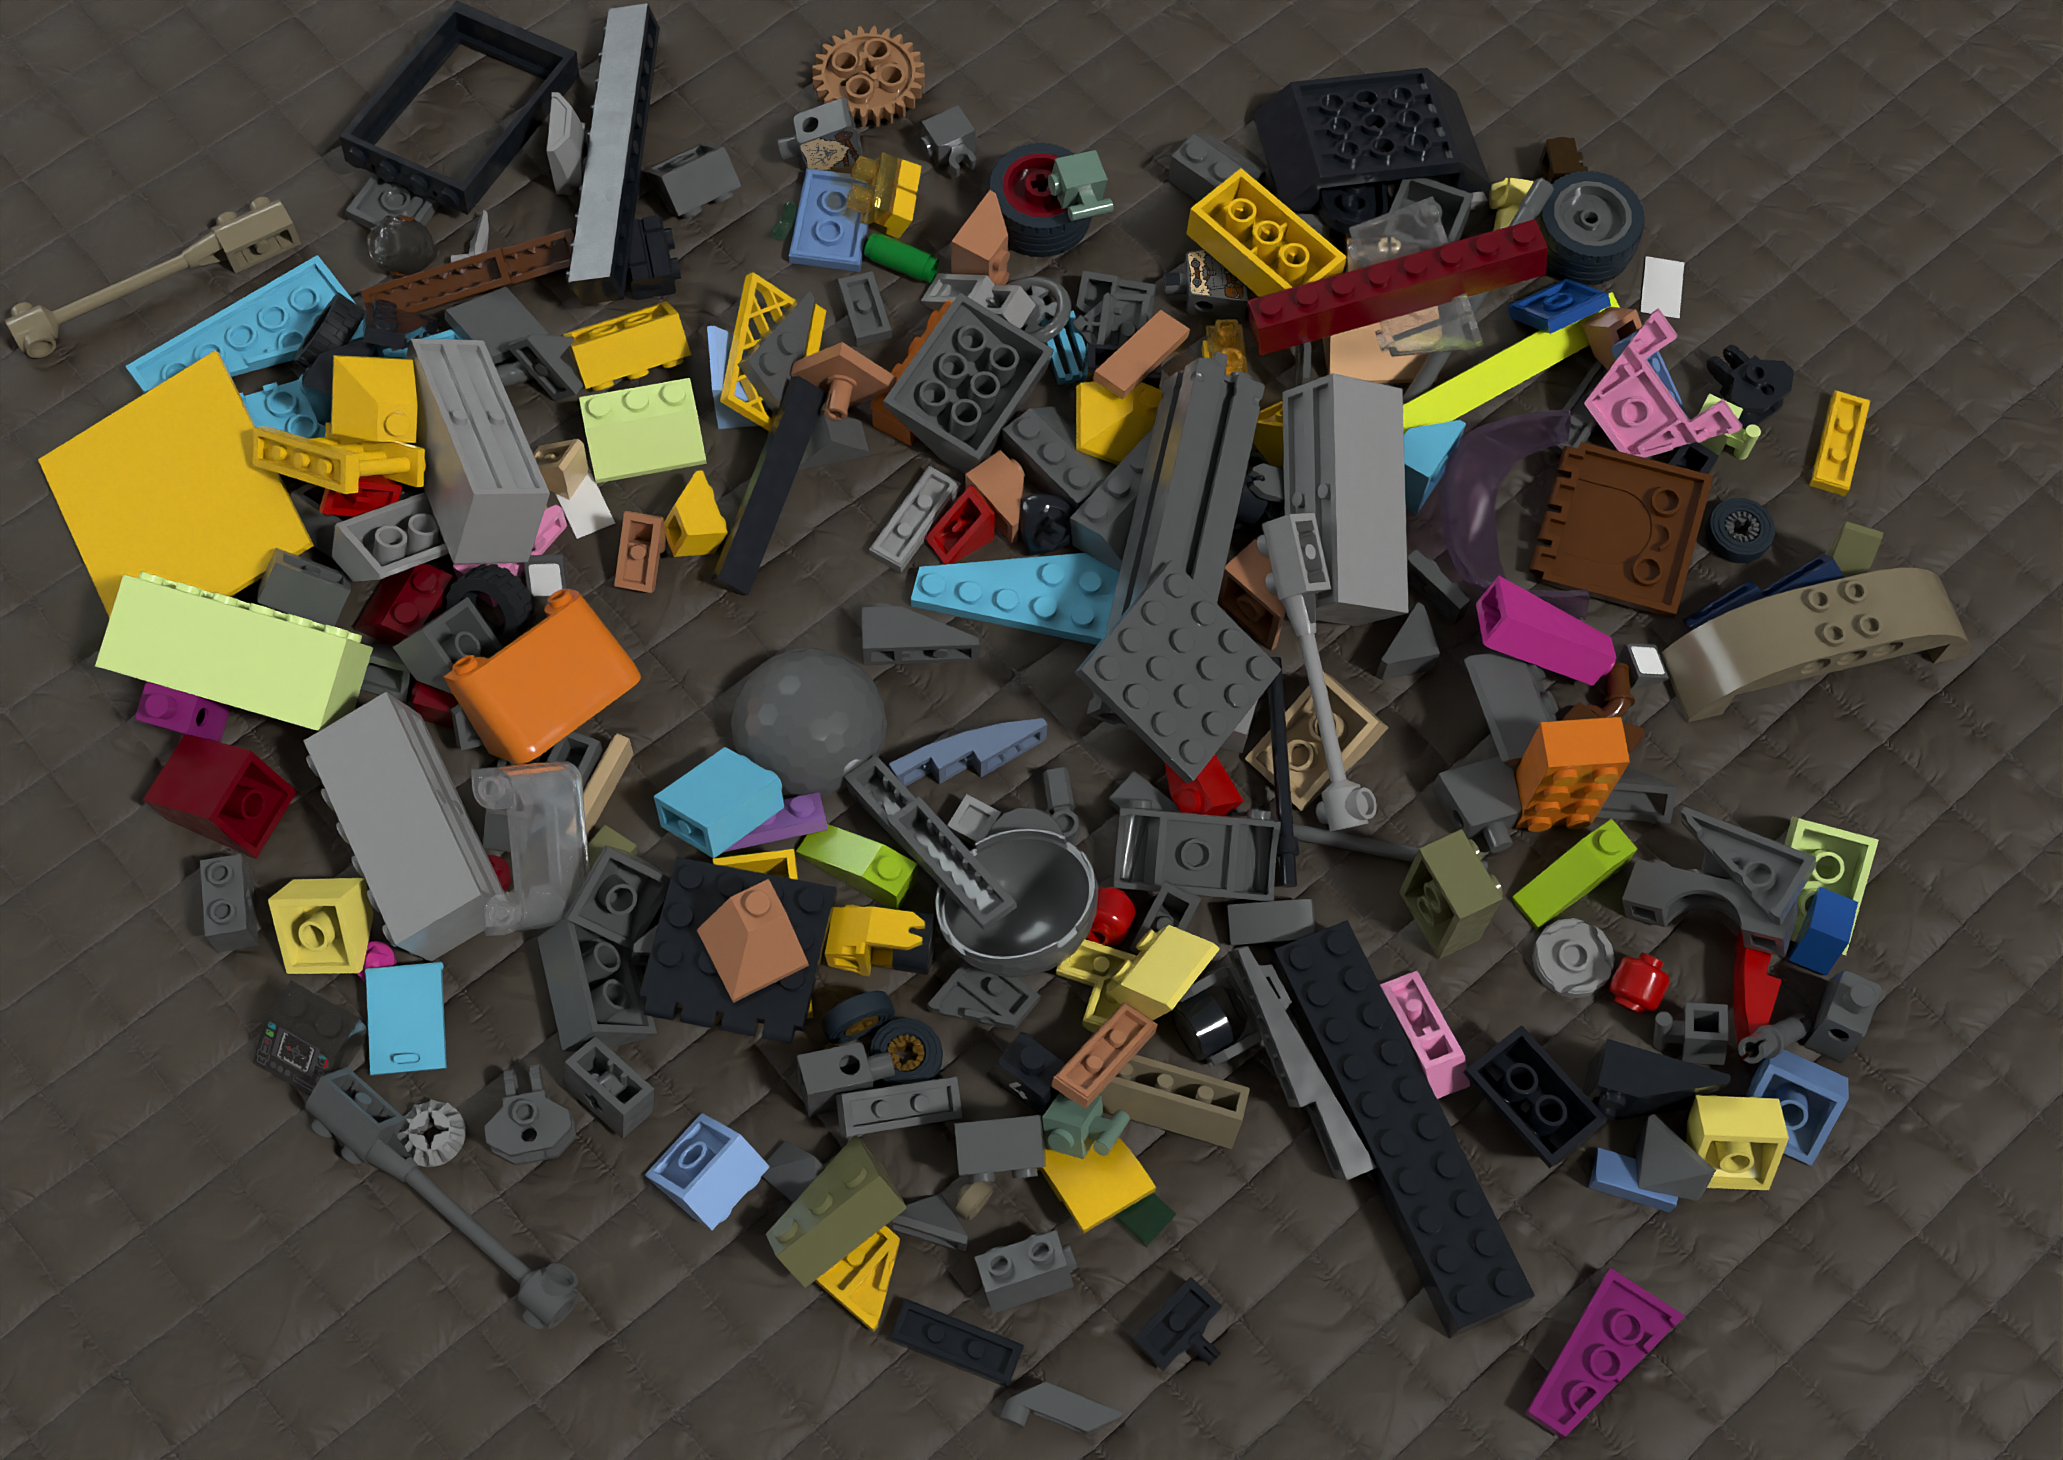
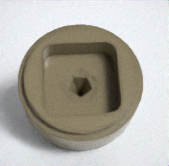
(972, 1199)

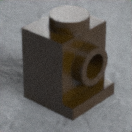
(1560, 158)

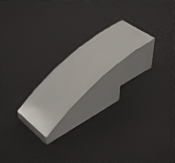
(1004, 300)

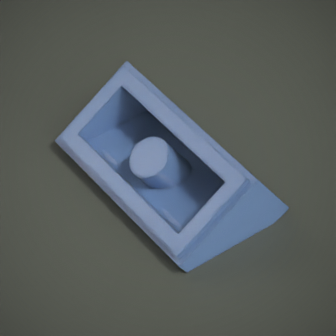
(1618, 1177)

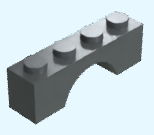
(1662, 892)

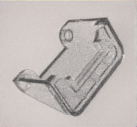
(1429, 330)
(545, 842)

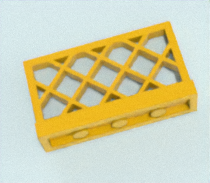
(744, 340)

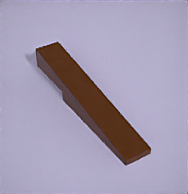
(477, 274)

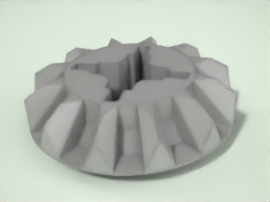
(444, 1145)

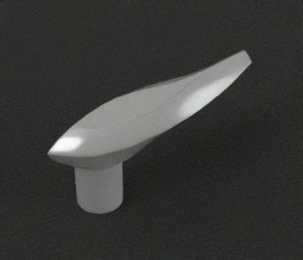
(479, 241)

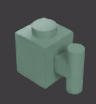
(1080, 185)
(1074, 1129)

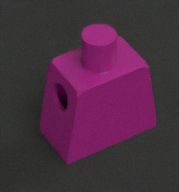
(179, 710)

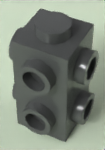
(1026, 1270)

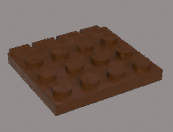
(1621, 528)

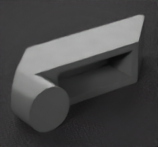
(1060, 1408)

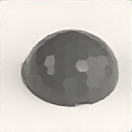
(809, 720)
(1053, 899)

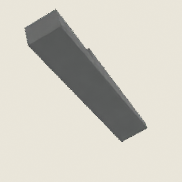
(929, 842)
(1299, 1073)

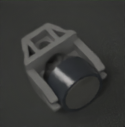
(1260, 498)
(1204, 1024)

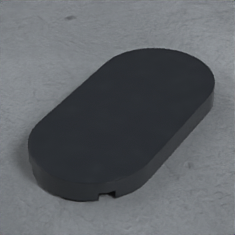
(1352, 204)

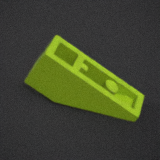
(862, 864)
(1575, 874)

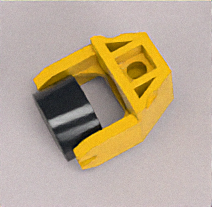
(880, 938)

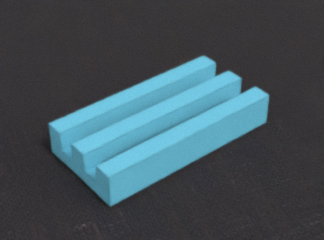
(1075, 374)

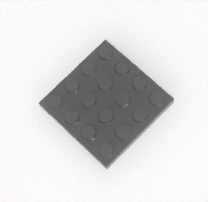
(1178, 671)

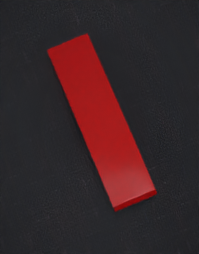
(1752, 991)

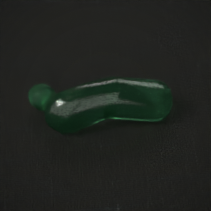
(787, 221)

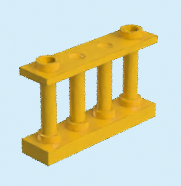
(336, 459)

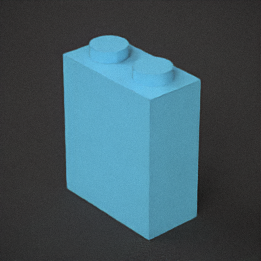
(719, 802)

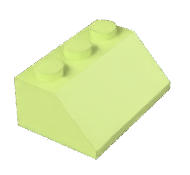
(642, 430)

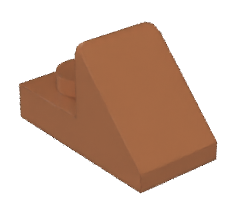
(640, 551)

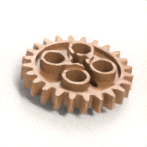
(873, 74)

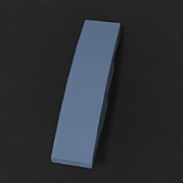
(981, 748)

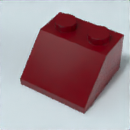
(405, 603)

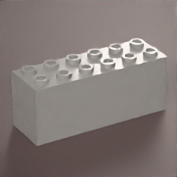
(476, 454)
(1349, 470)
(404, 826)

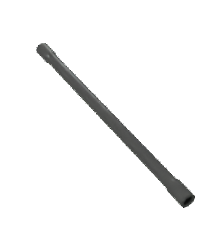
(1528, 210)

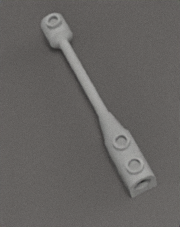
(1296, 577)

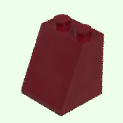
(221, 794)

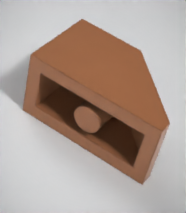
(1608, 329)
(1001, 486)

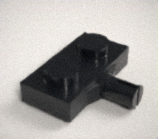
(1180, 1327)

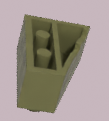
(835, 1213)

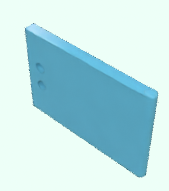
(406, 1018)

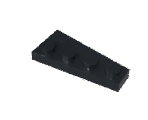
(395, 327)

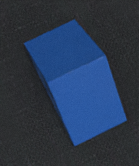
(1824, 931)

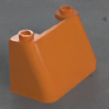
(543, 681)

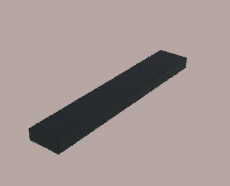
(769, 486)

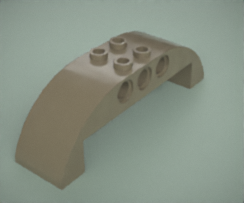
(1811, 635)

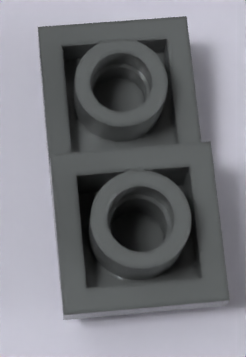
(1271, 921)

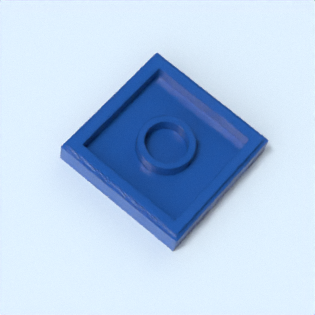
(1559, 306)

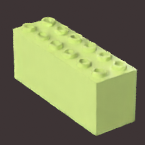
(233, 652)

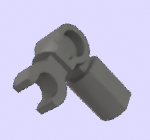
(1061, 801)

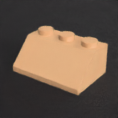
(1360, 357)

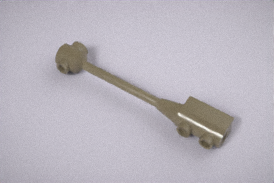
(239, 239)

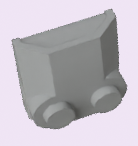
(566, 146)

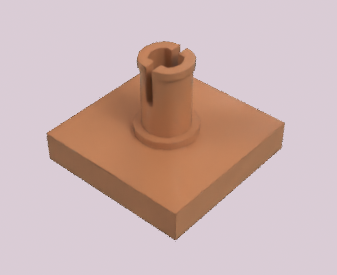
(845, 377)

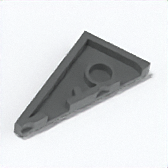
(771, 359)
(1761, 867)

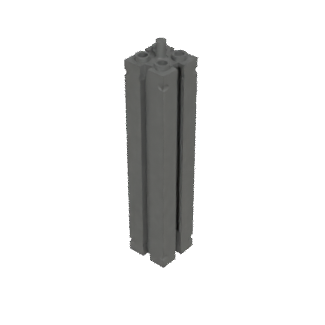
(1188, 485)

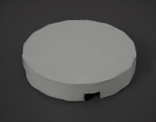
(1573, 958)

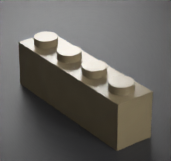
(1178, 1100)

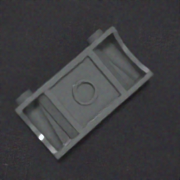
(1196, 851)

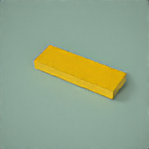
(1839, 443)

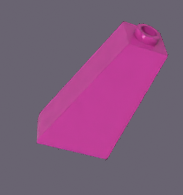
(1542, 634)

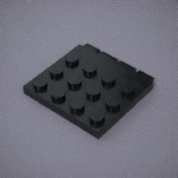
(685, 976)

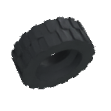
(331, 329)
(506, 591)

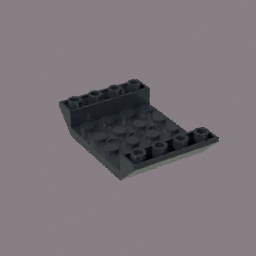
(1321, 137)

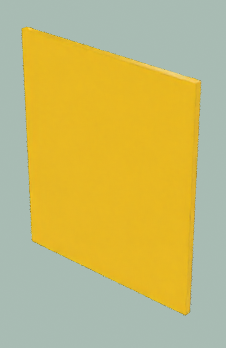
(175, 489)

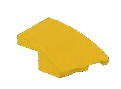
(1097, 1184)

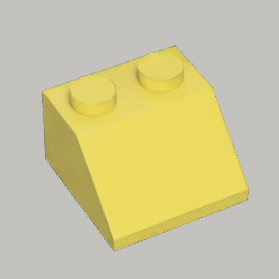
(322, 925)
(1161, 971)
(1738, 1139)

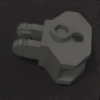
(526, 1119)

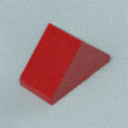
(372, 494)
(963, 528)

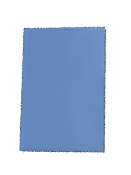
(826, 229)

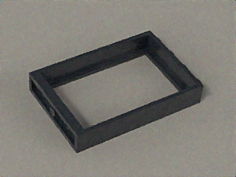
(487, 35)

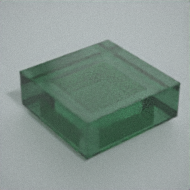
(1147, 1218)

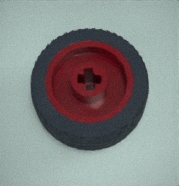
(1029, 210)

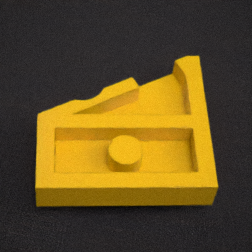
(863, 1277)

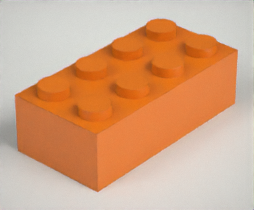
(1570, 772)

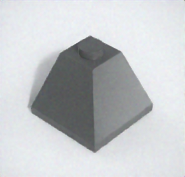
(620, 896)

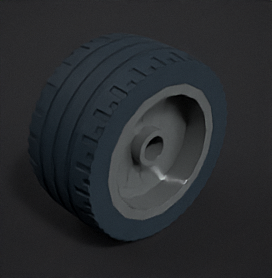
(1590, 227)

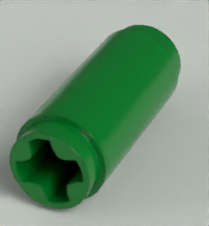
(901, 257)

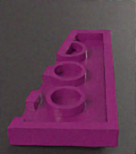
(1604, 1346)

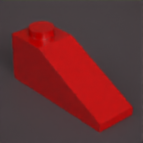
(1208, 794)

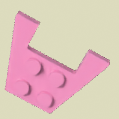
(1638, 407)

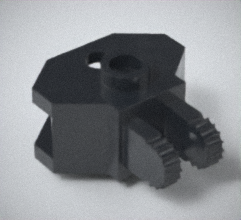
(1751, 383)

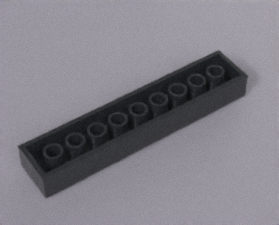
(1401, 1124)

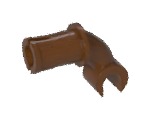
(1618, 693)

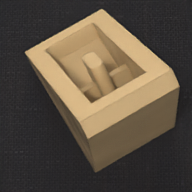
(562, 466)

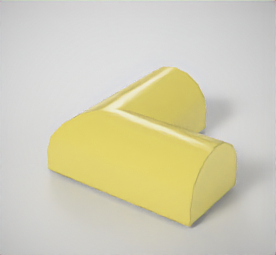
(1094, 966)

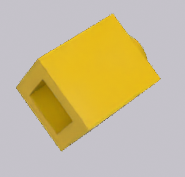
(695, 520)

